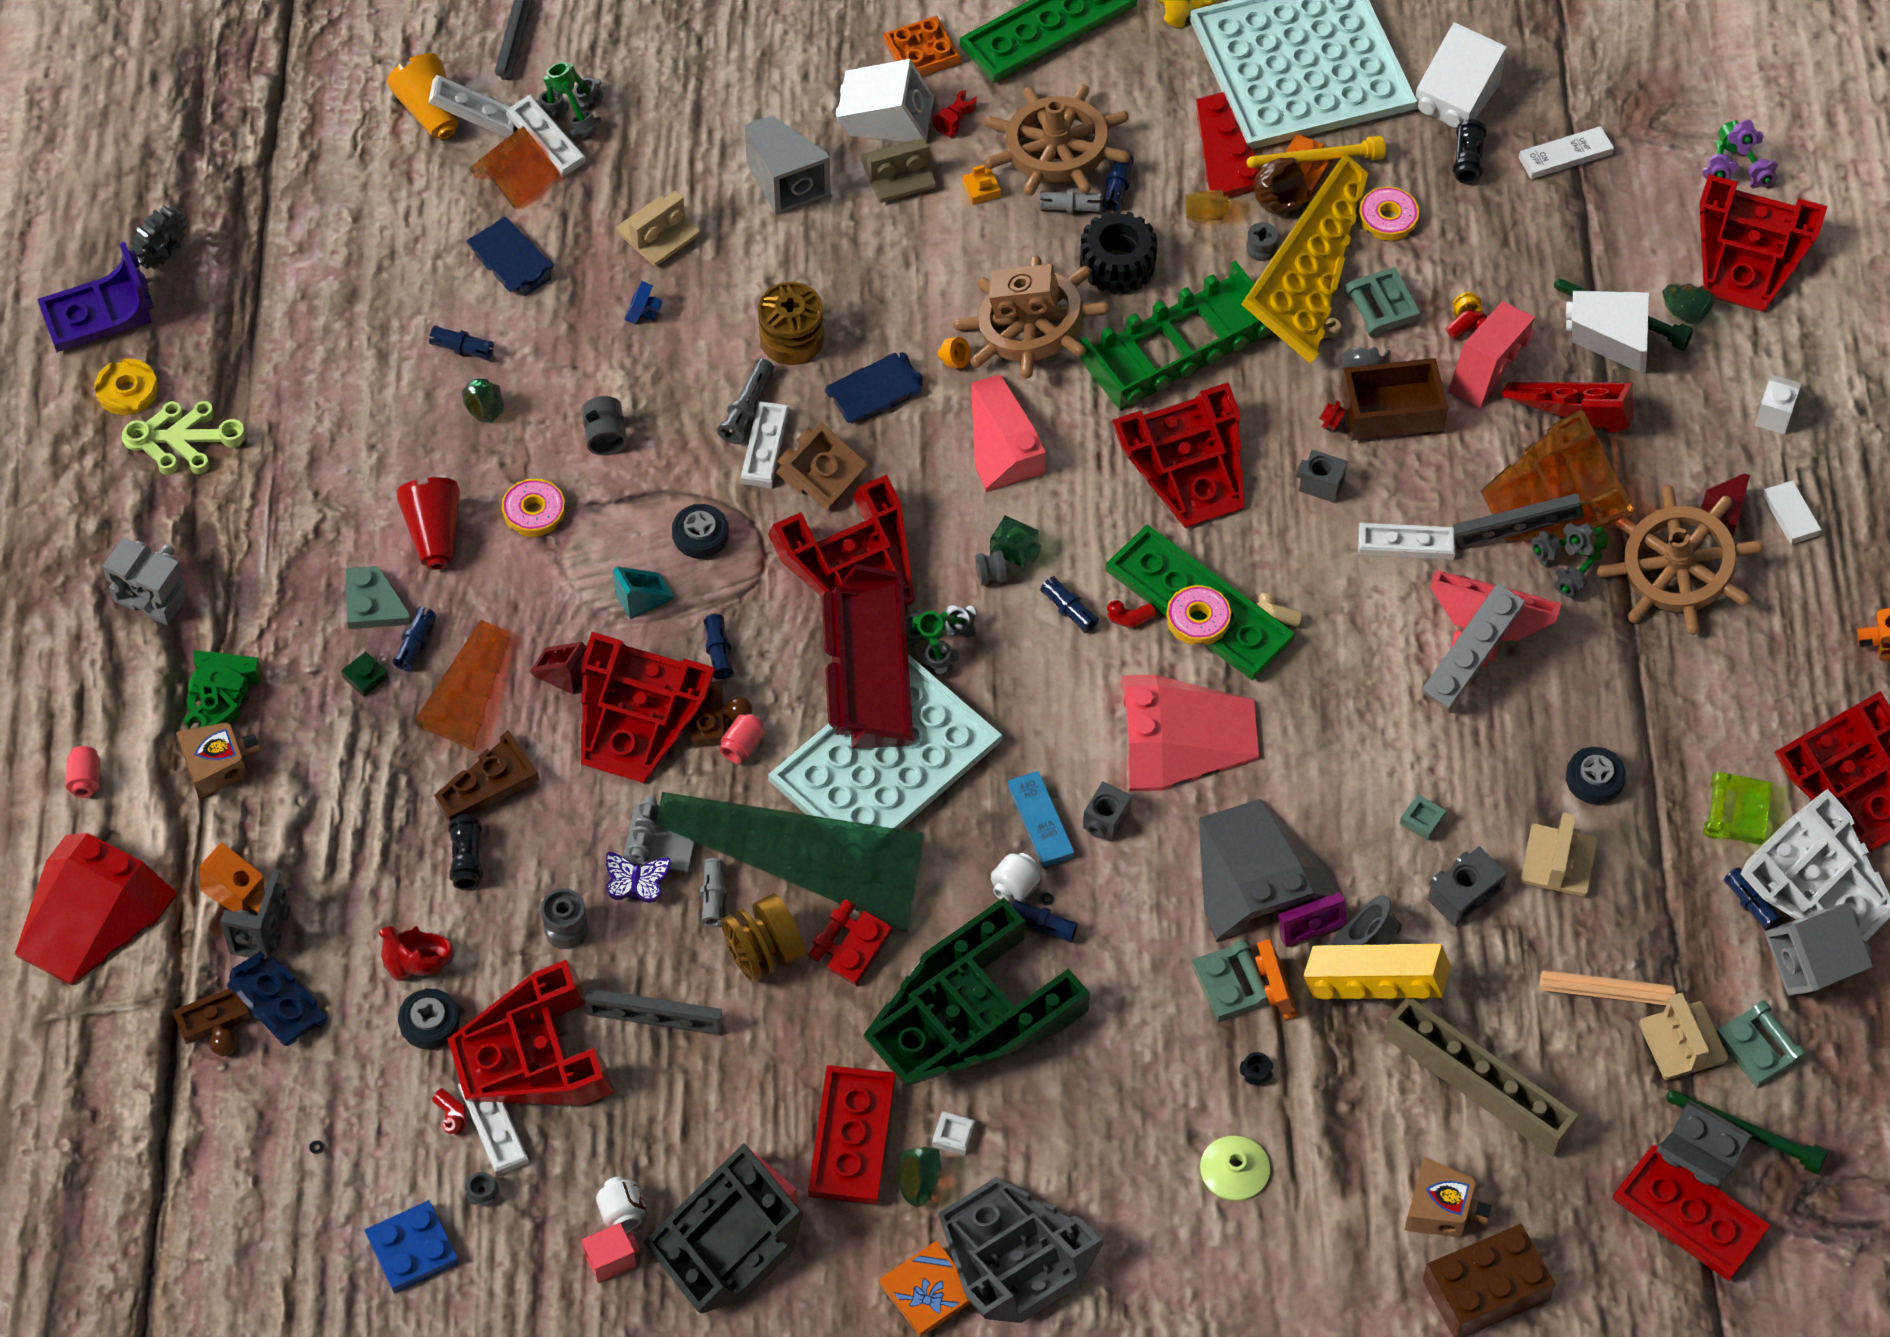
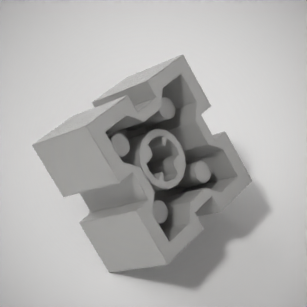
(146, 579)

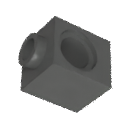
(1326, 486)
(1109, 800)

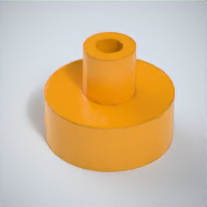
(955, 352)

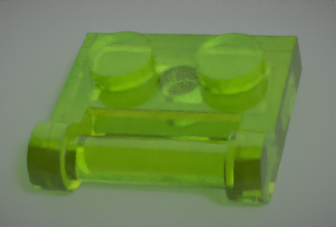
(1749, 808)

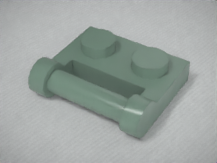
(1390, 296)
(1222, 984)
(1753, 1051)

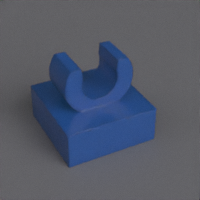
(643, 304)

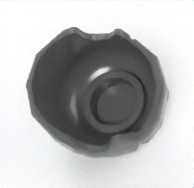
(1361, 357)

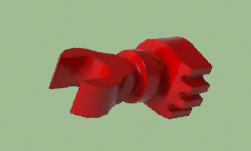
(947, 118)

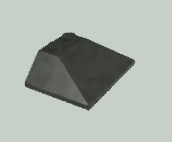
(727, 1233)

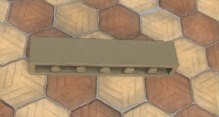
(1480, 1076)

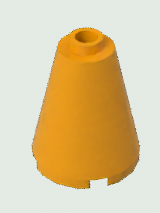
(413, 89)

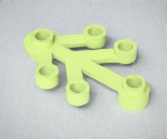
(179, 435)

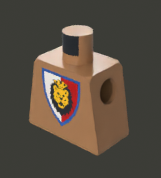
(215, 756)
(1444, 1201)

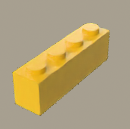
(1377, 971)

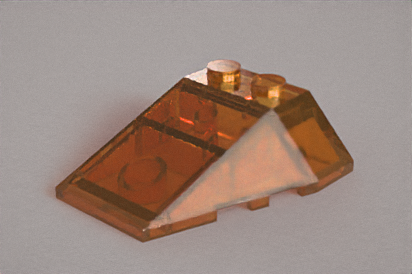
(1557, 466)

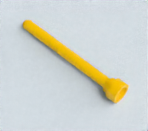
(1371, 148)

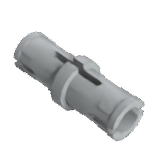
(1070, 201)
(713, 892)

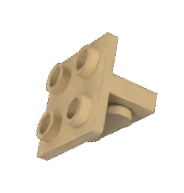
(659, 228)
(1559, 857)
(1683, 1038)

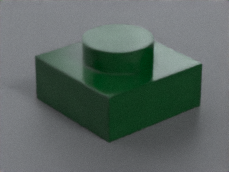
(364, 674)

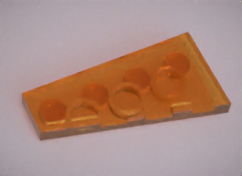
(461, 696)

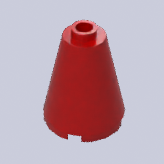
(431, 518)

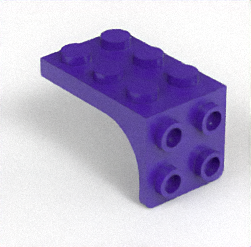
(99, 306)

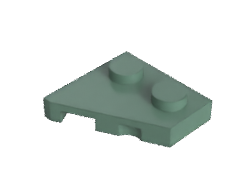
(372, 600)

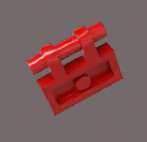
(858, 948)

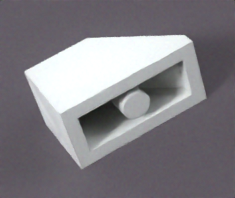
(1777, 404)

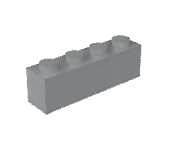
(1473, 647)

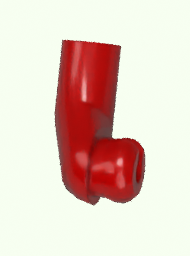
(1464, 321)
(1128, 618)
(454, 1112)

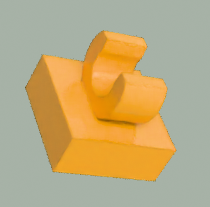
(981, 185)

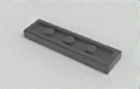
(1518, 520)
(653, 1011)

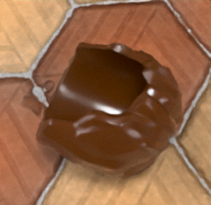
(1281, 186)

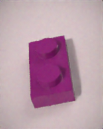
(1312, 919)

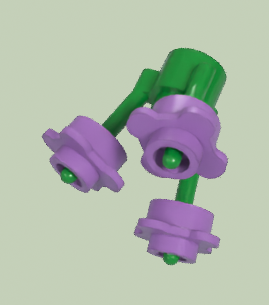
(1740, 138)

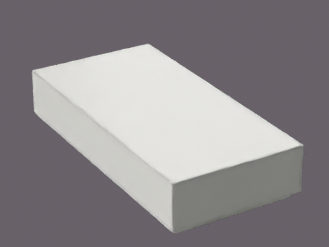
(1791, 512)

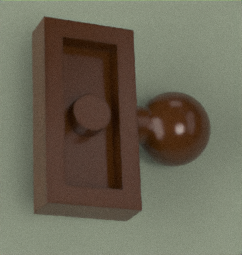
(709, 720)
(212, 1017)

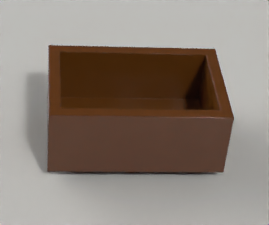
(1393, 399)
(1488, 1281)

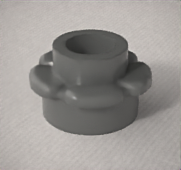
(478, 1181)

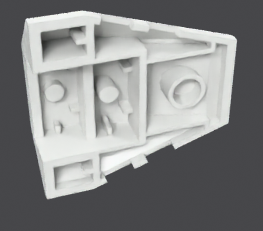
(1818, 865)

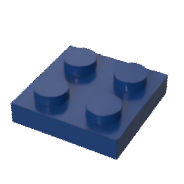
(411, 1246)

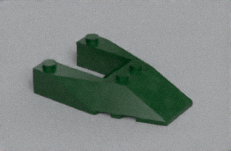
(956, 1015)

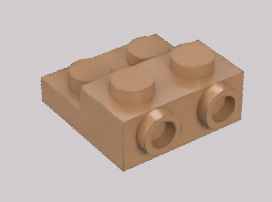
(820, 465)

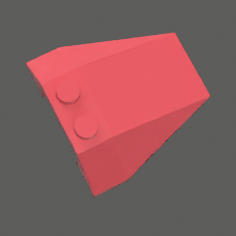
(1184, 731)

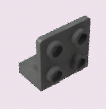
(250, 933)
(1704, 1144)

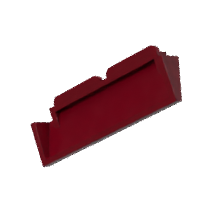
(869, 659)

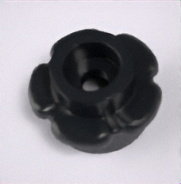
(1260, 1061)

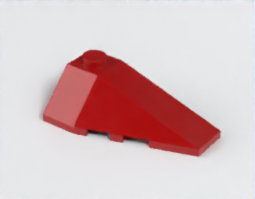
(1604, 403)

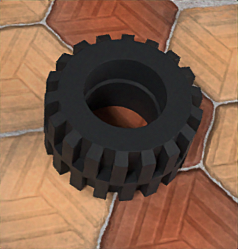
(1119, 233)

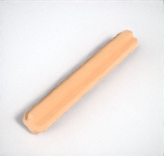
(1605, 987)

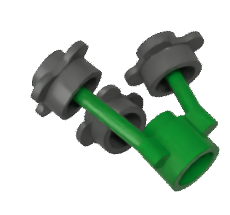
(561, 78)
(1578, 539)
(932, 627)

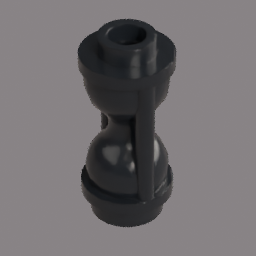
(1468, 163)
(465, 864)

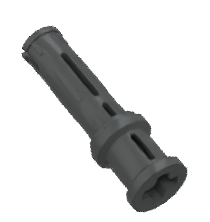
(742, 411)

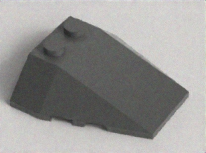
(1254, 868)
(1016, 1251)

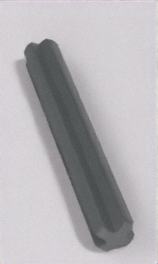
(512, 38)

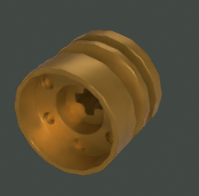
(791, 323)
(768, 935)

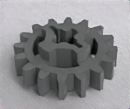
(159, 237)

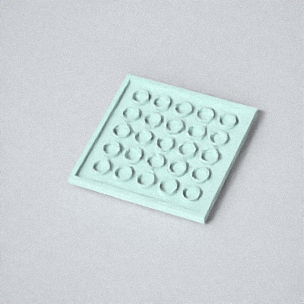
(1301, 65)

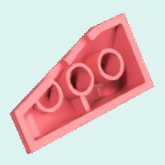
(1003, 436)

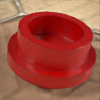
(1332, 415)

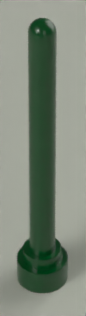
(1677, 335)
(1809, 1156)

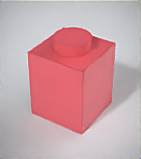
(610, 1252)

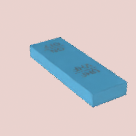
(1040, 819)

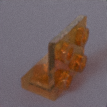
(517, 167)

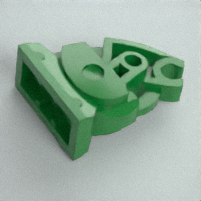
(220, 685)

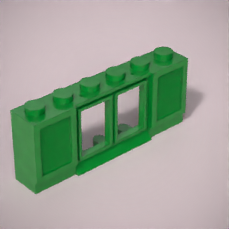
(1127, 372)

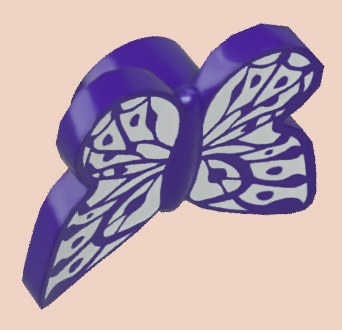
(637, 880)

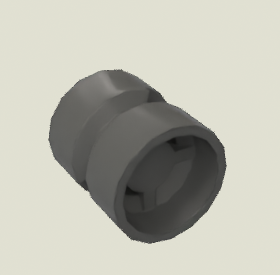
(604, 425)
(564, 918)

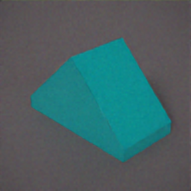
(640, 590)

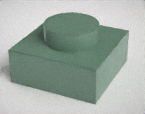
(1422, 817)

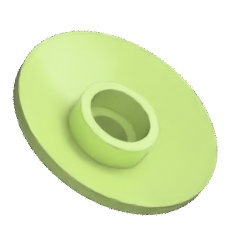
(1230, 1181)

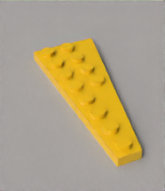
(1305, 272)

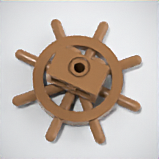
(1028, 302)

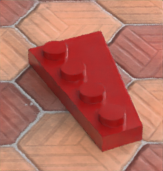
(1224, 147)

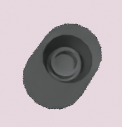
(1371, 926)

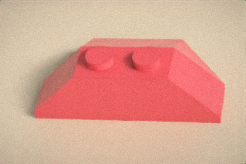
(1464, 596)

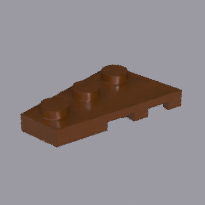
(491, 779)

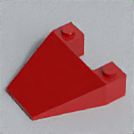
(872, 543)
(517, 1049)

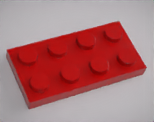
(851, 1135)
(1691, 1213)

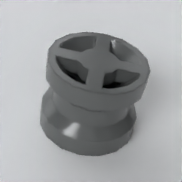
(1267, 247)
(991, 567)

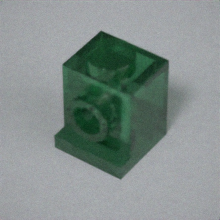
(1016, 541)

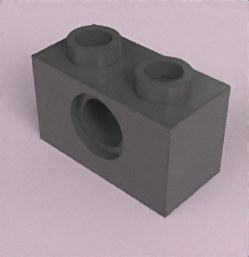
(1459, 902)

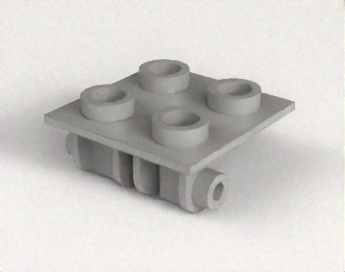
(650, 842)

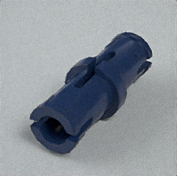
(1117, 183)
(461, 342)
(1069, 604)
(414, 639)
(718, 646)
(1766, 914)
(1044, 921)

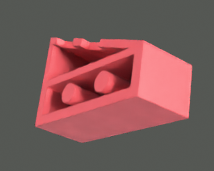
(1490, 353)

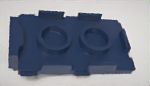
(511, 257)
(875, 387)
(275, 997)

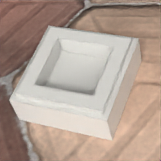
(953, 1133)

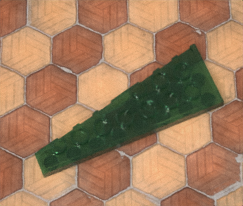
(820, 854)

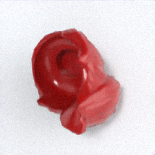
(414, 952)

